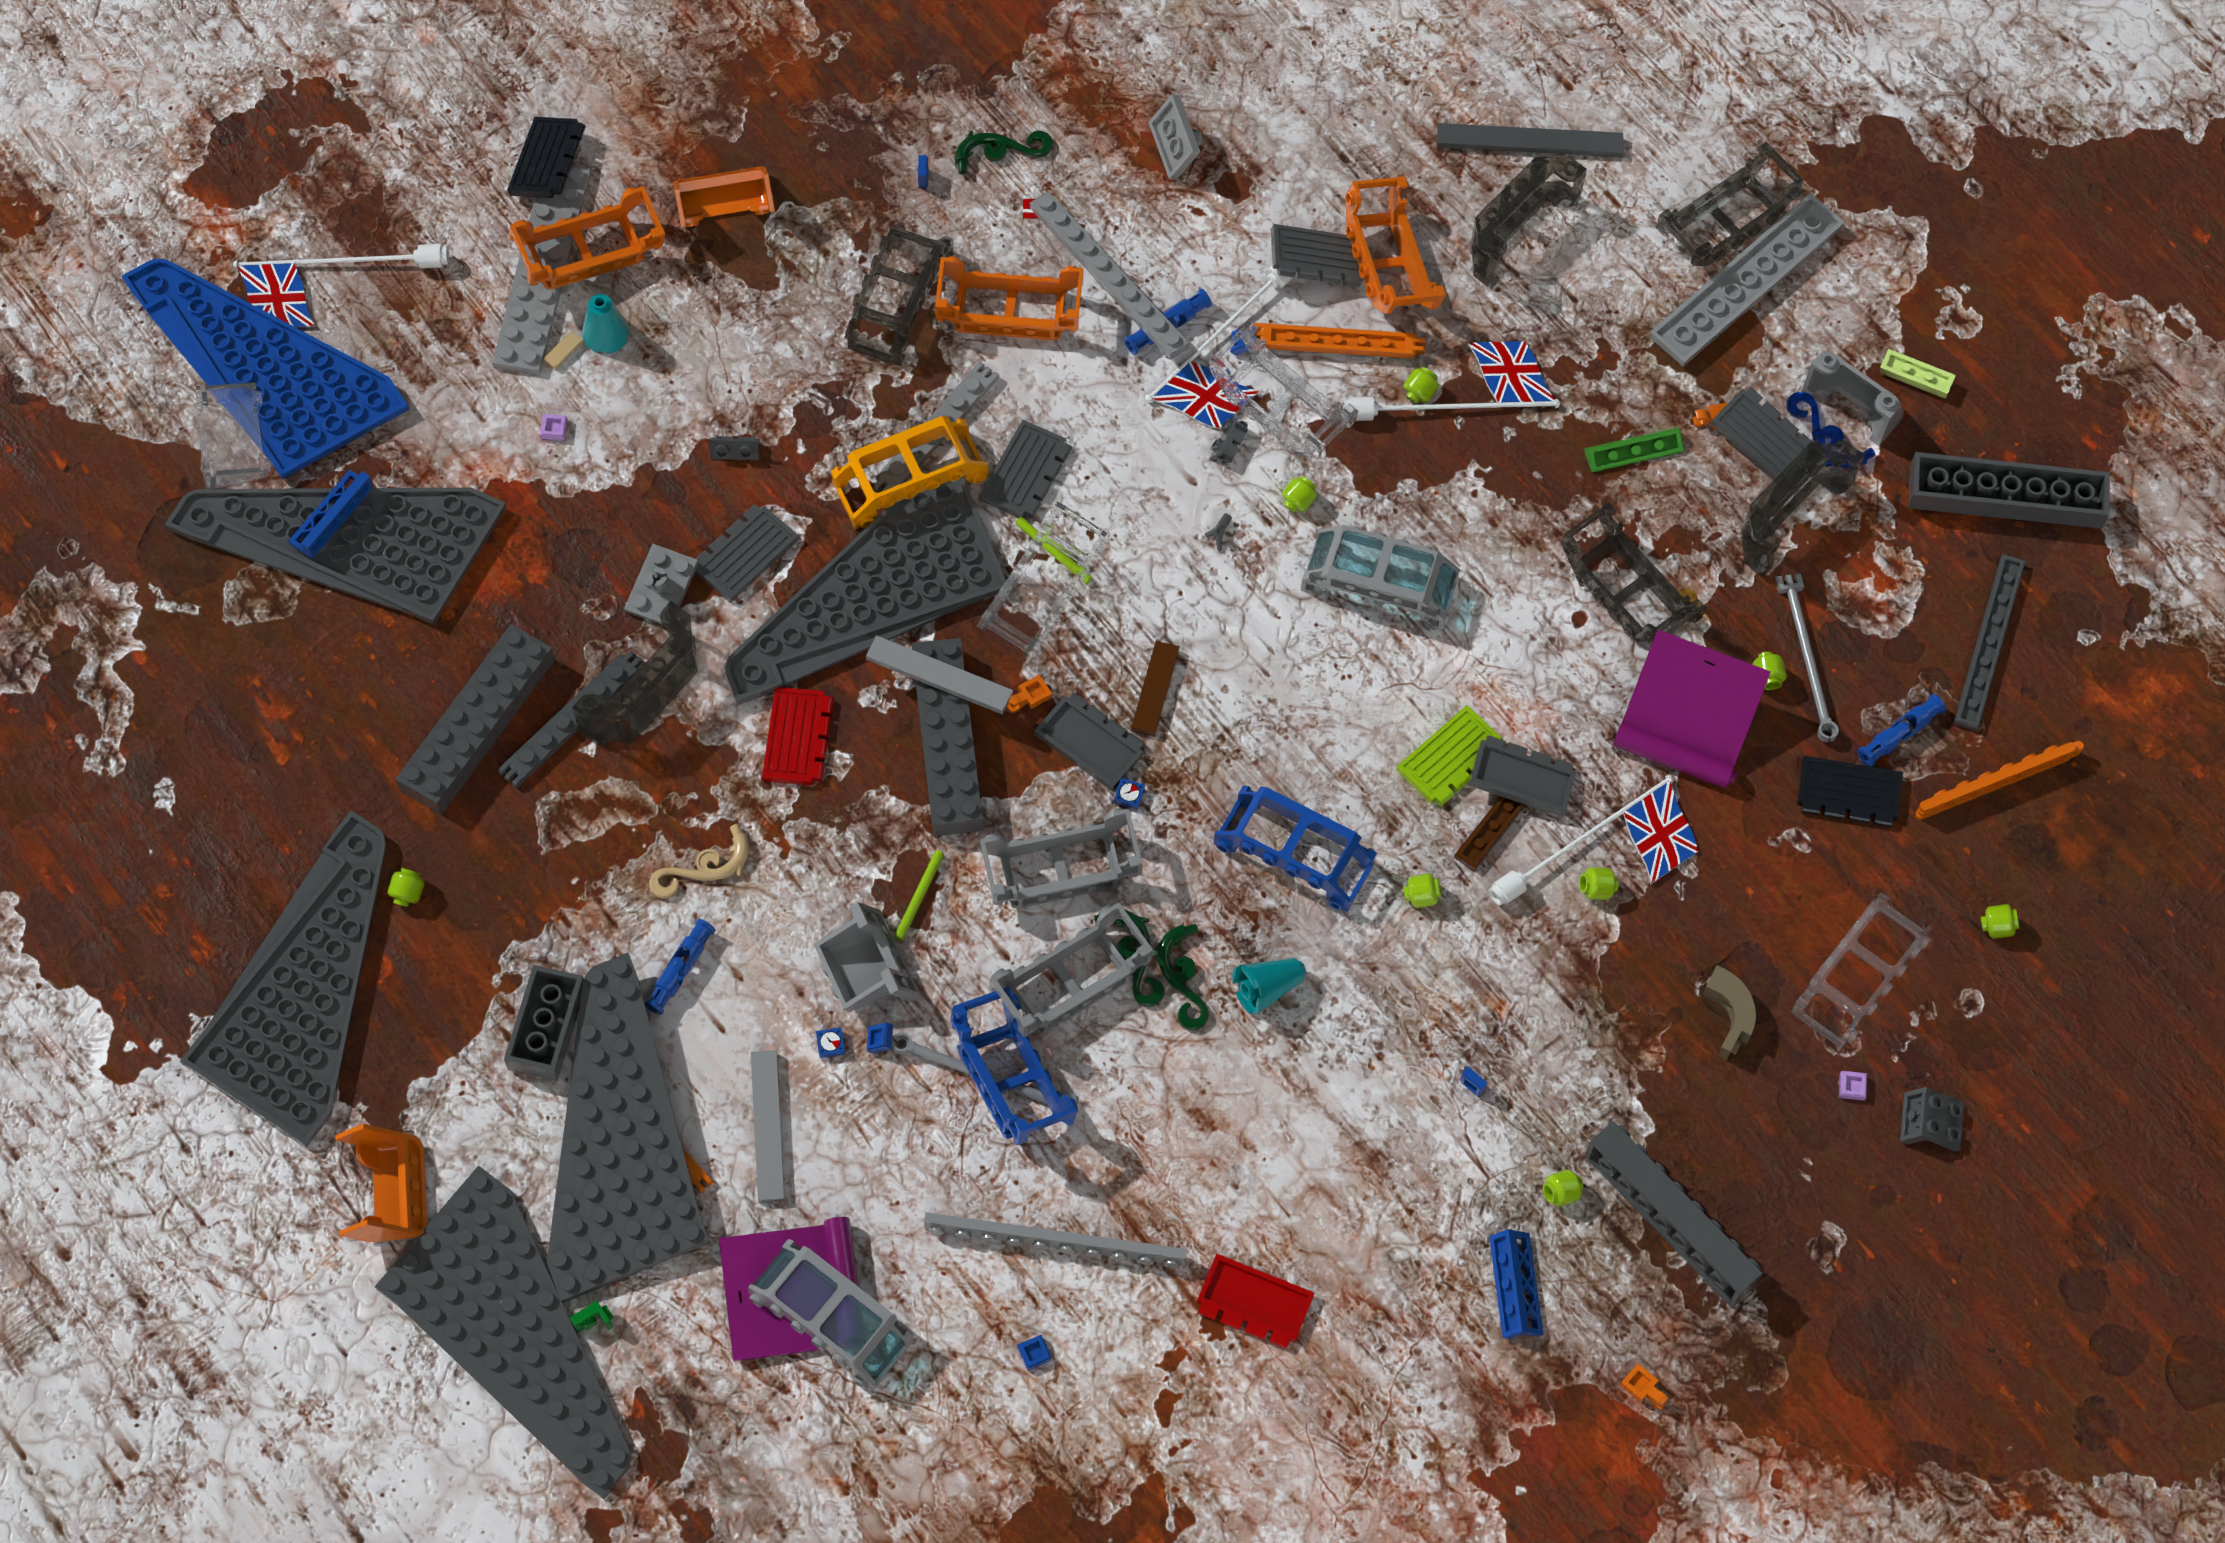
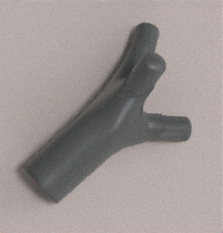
(1219, 530)

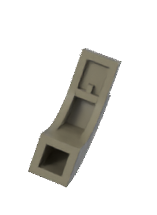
(1737, 1001)

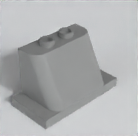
(865, 961)

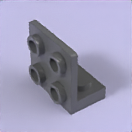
(1932, 1118)

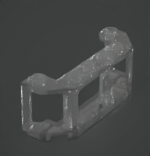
(1296, 388)
(1019, 576)
(1849, 943)

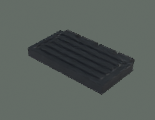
(546, 157)
(1849, 789)

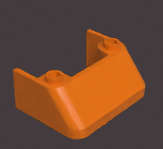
(723, 195)
(397, 1183)

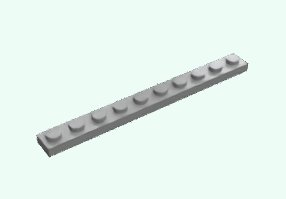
(1109, 275)
(1064, 1241)

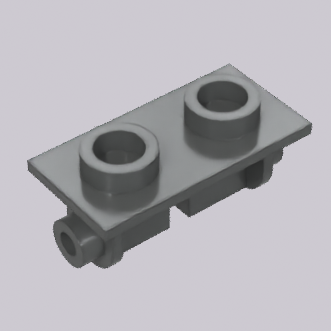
(1223, 446)
(734, 449)

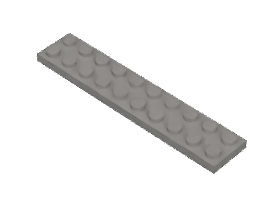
(1746, 279)
(533, 308)

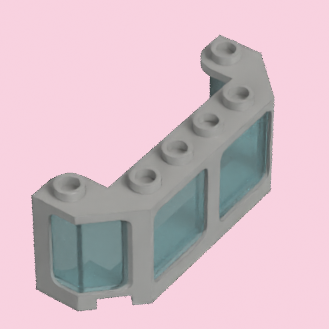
(1383, 571)
(832, 1313)

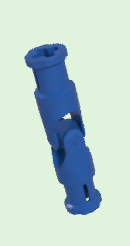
(1182, 312)
(1889, 739)
(677, 969)

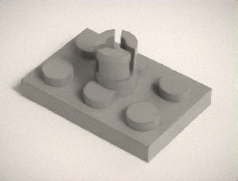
(1175, 137)
(661, 580)

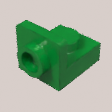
(588, 1317)

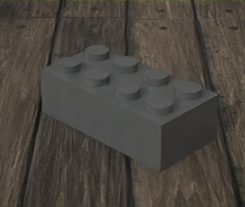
(544, 1023)

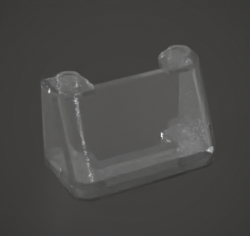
(230, 434)

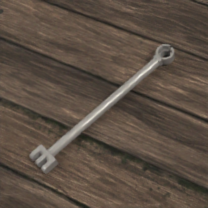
(1791, 589)
(912, 1047)

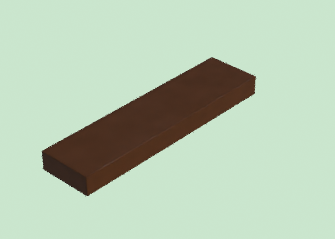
(1155, 688)
(1488, 832)

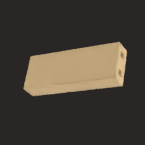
(563, 350)

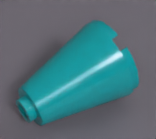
(604, 326)
(1266, 982)

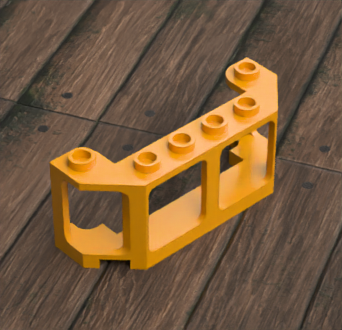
(903, 442)

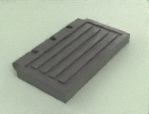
(1314, 255)
(1759, 433)
(1025, 470)
(746, 553)
(1089, 742)
(1522, 777)

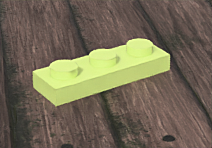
(1917, 373)

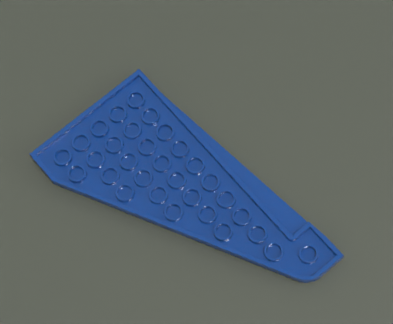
(309, 390)

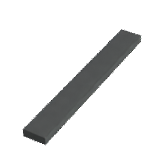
(1529, 139)
(1989, 643)

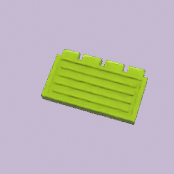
(1446, 757)

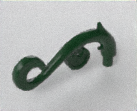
(1002, 142)
(1127, 951)
(1177, 980)

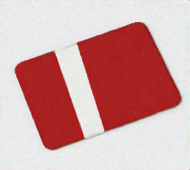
(1027, 212)

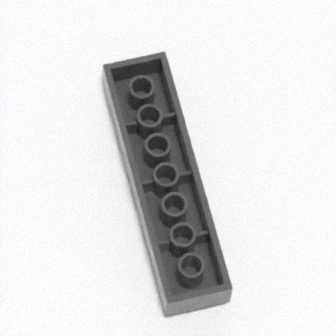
(2009, 490)
(475, 719)
(948, 748)
(1673, 1214)

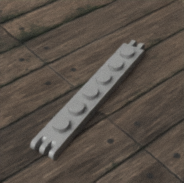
(955, 406)

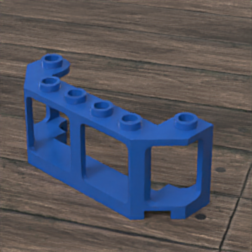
(1306, 819)
(1010, 1125)

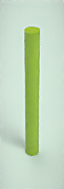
(1060, 556)
(919, 895)

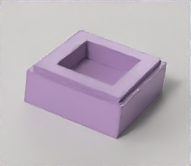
(553, 427)
(1852, 1085)

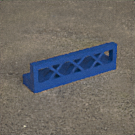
(333, 516)
(1511, 1284)

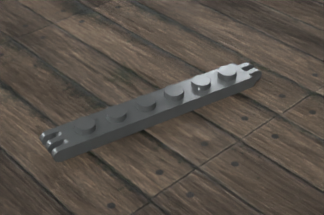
(563, 724)

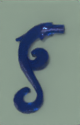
(1819, 434)

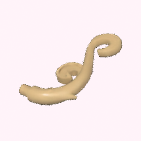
(705, 857)

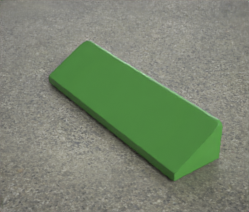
(1634, 449)

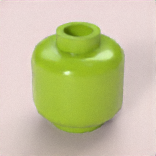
(1421, 385)
(1299, 494)
(1775, 664)
(1598, 883)
(406, 887)
(1423, 890)
(2000, 921)
(1563, 1188)

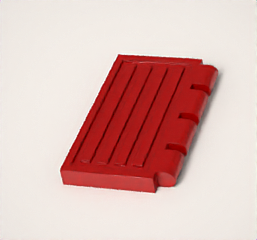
(794, 736)
(1255, 1299)

